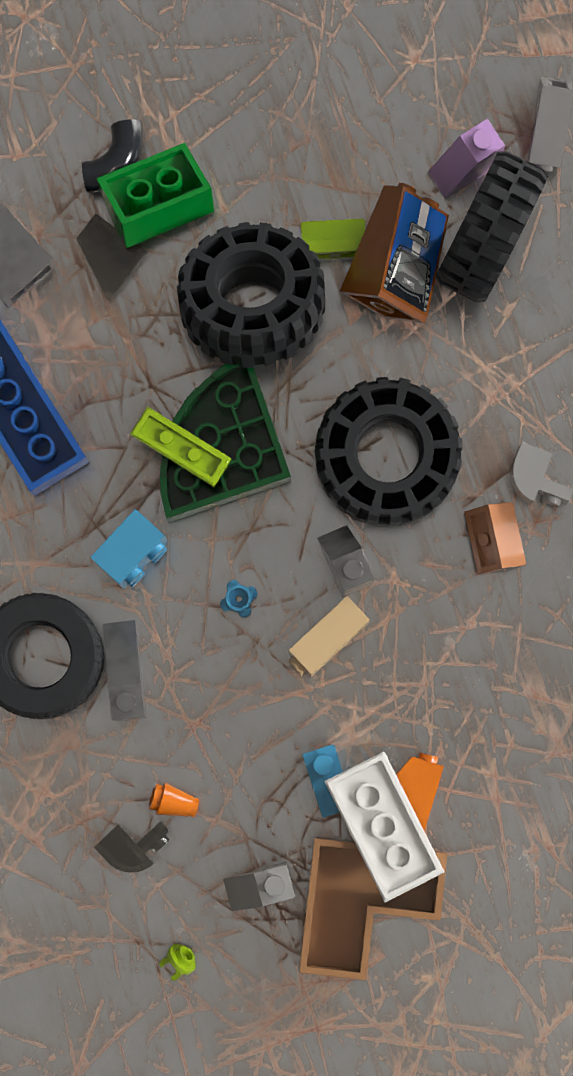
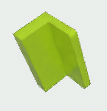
(333, 237)

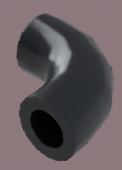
(123, 151)

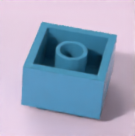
(130, 550)

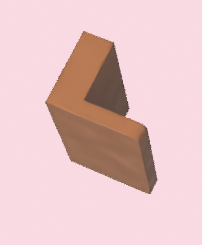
(495, 537)

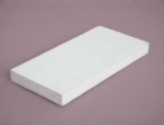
(384, 826)

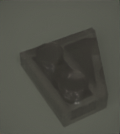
(108, 255)

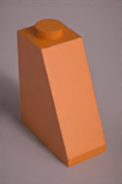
(420, 782)

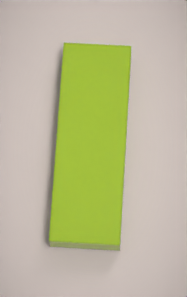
(180, 446)

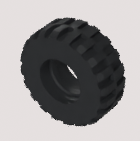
(492, 226)
(246, 256)
(394, 403)

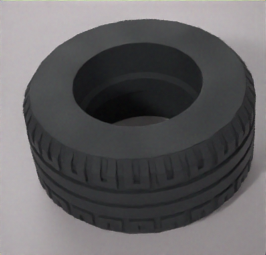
(84, 664)

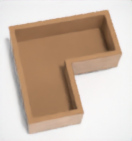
(343, 906)

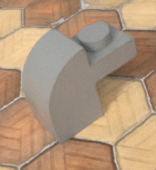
(528, 477)

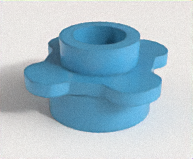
(234, 590)

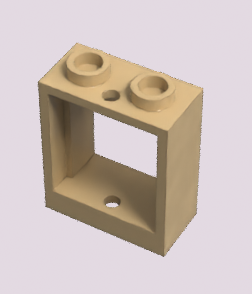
(327, 637)

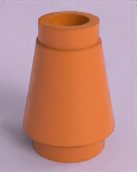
(172, 801)

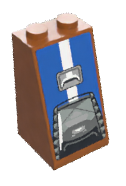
(398, 255)

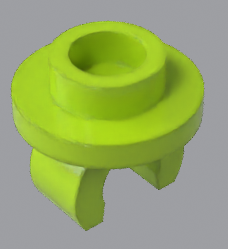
(181, 959)

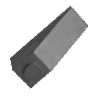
(124, 671)

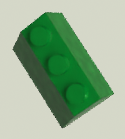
(156, 195)

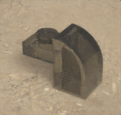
(126, 853)

